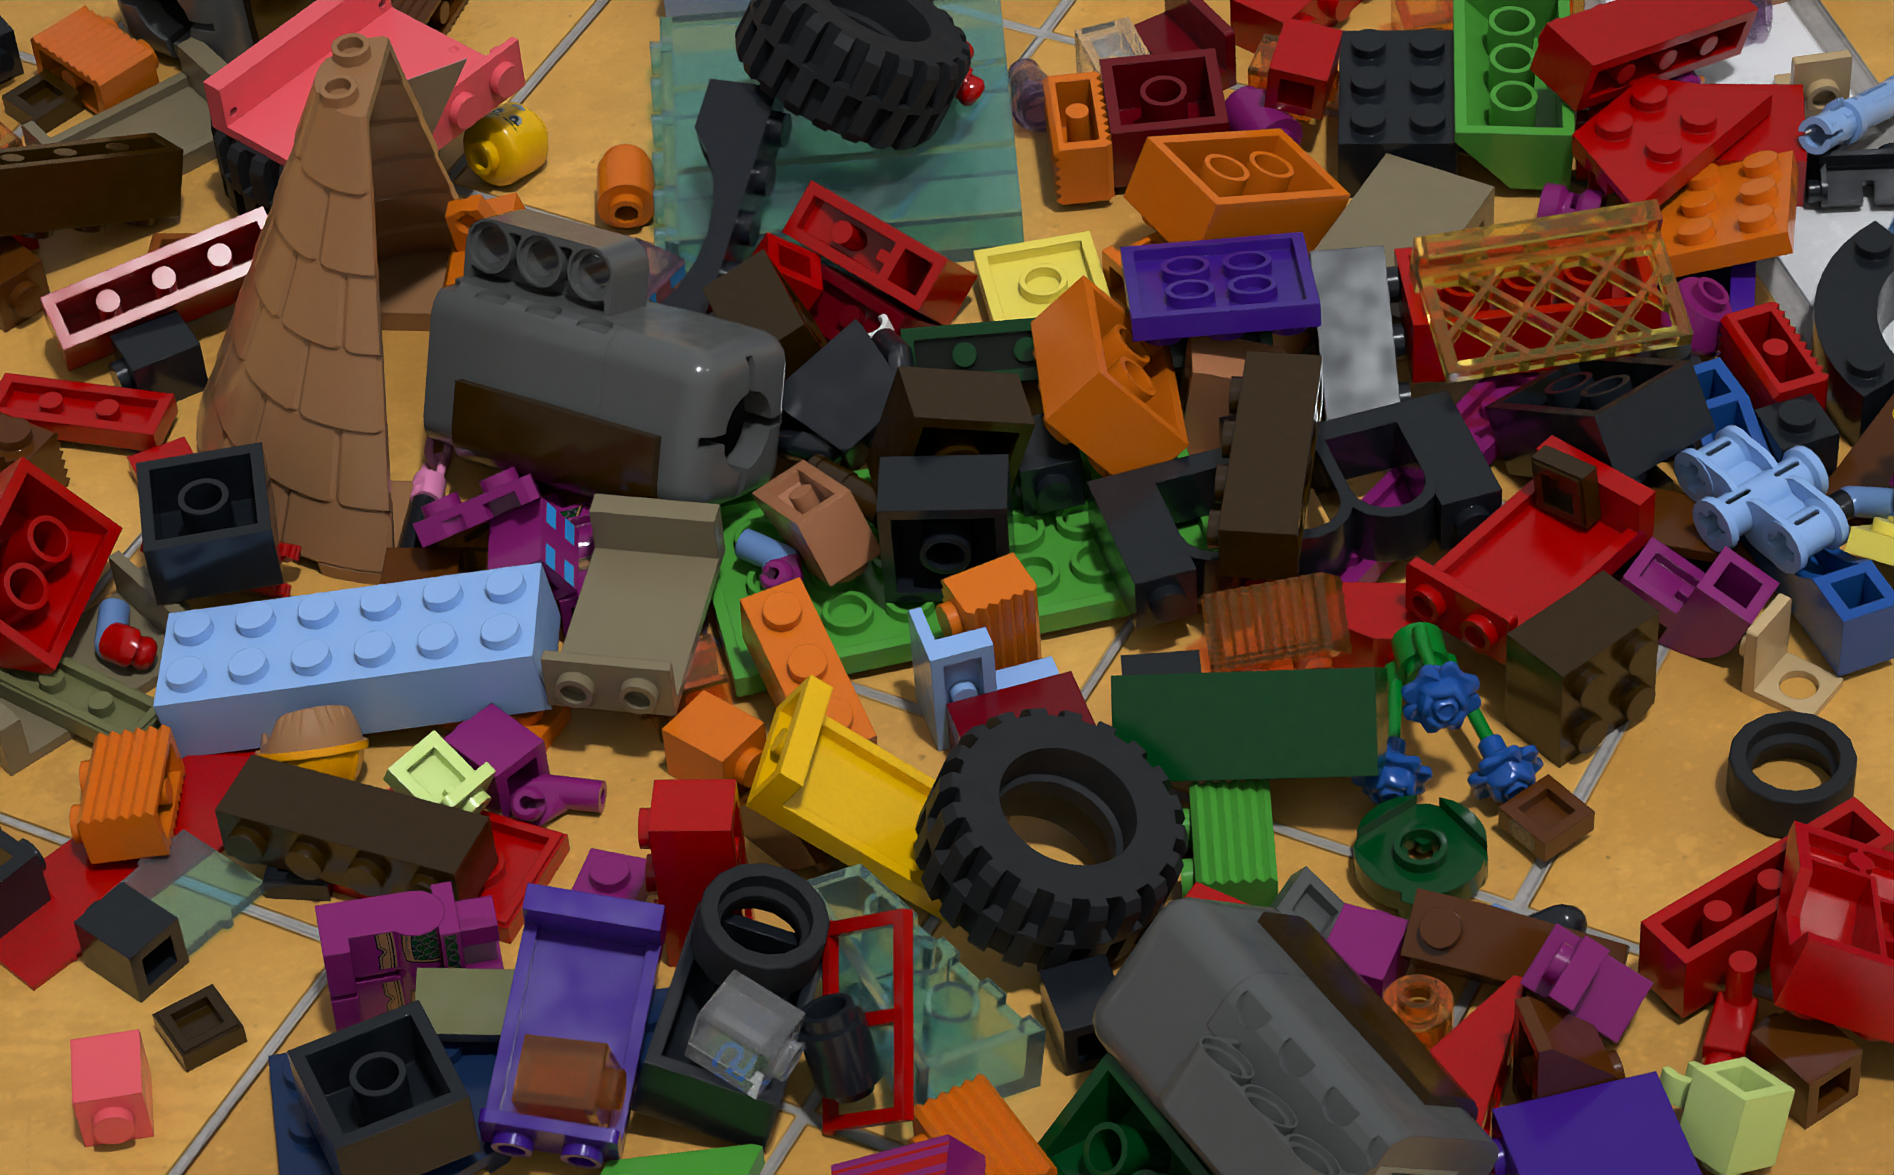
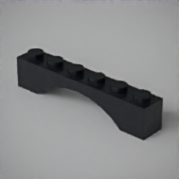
(740, 142)

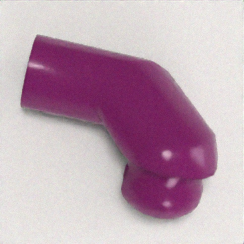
(555, 794)

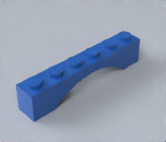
(1836, 596)

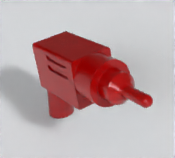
(1733, 1012)

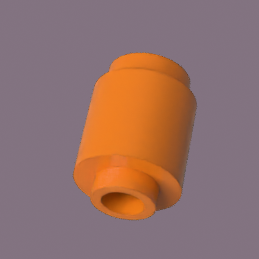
(625, 187)

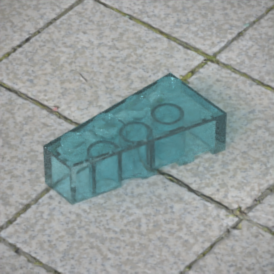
(958, 1019)

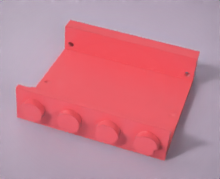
(267, 86)

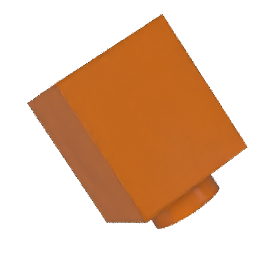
(714, 742)

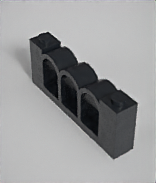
(1422, 437)

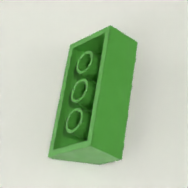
(1500, 105)

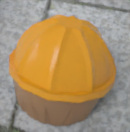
(319, 740)

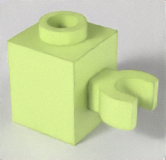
(1730, 1113)

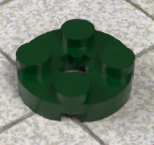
(1401, 824)

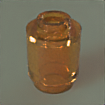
(1423, 1006)

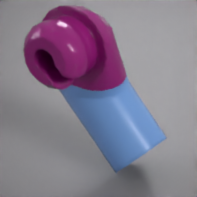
(777, 560)

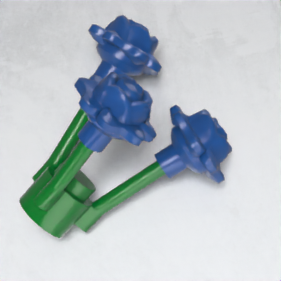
(1441, 698)

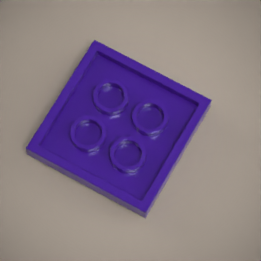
(1220, 288)

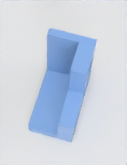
(958, 670)

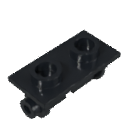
(1839, 174)

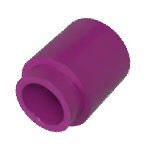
(1247, 112)

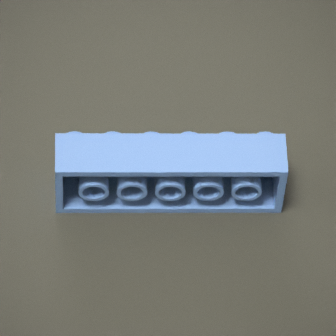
(385, 650)

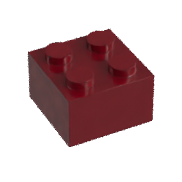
(1160, 98)

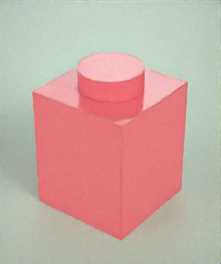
(111, 1088)

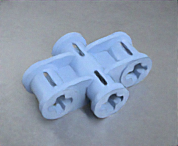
(1761, 499)

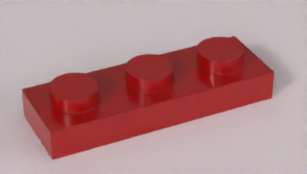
(90, 411)

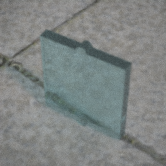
(196, 887)

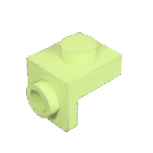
(441, 775)

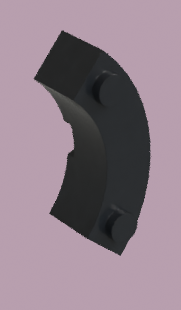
(1847, 327)

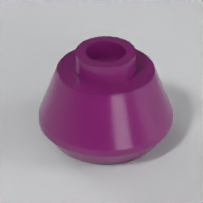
(1705, 305)

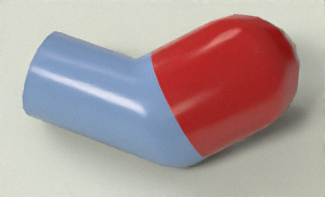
(118, 641)

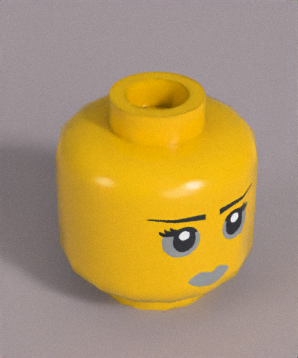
(506, 144)

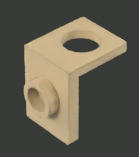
(1823, 78)
(1770, 663)

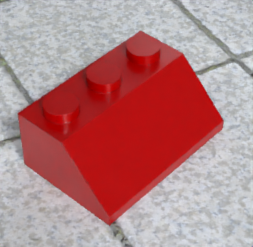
(48, 565)

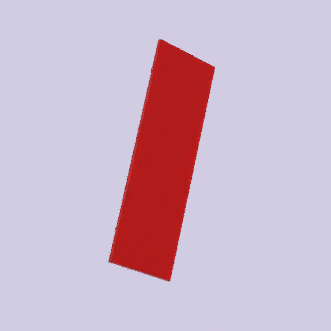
(48, 938)

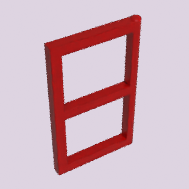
(900, 1016)

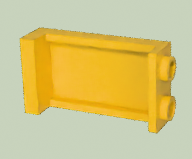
(842, 792)

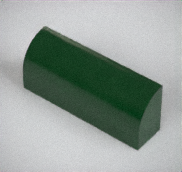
(1257, 722)

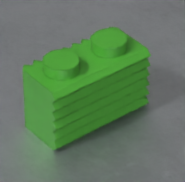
(1231, 840)

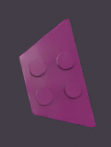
(451, 516)

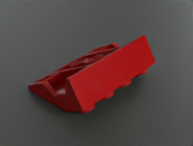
(1836, 933)

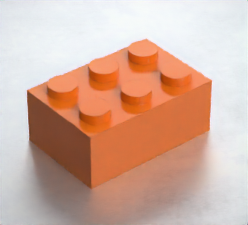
(1233, 187)
(1101, 387)

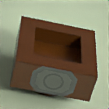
(1546, 818)

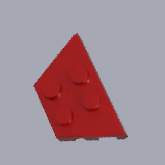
(1664, 135)

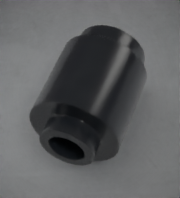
(840, 1048)

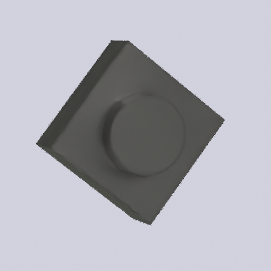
(1310, 899)

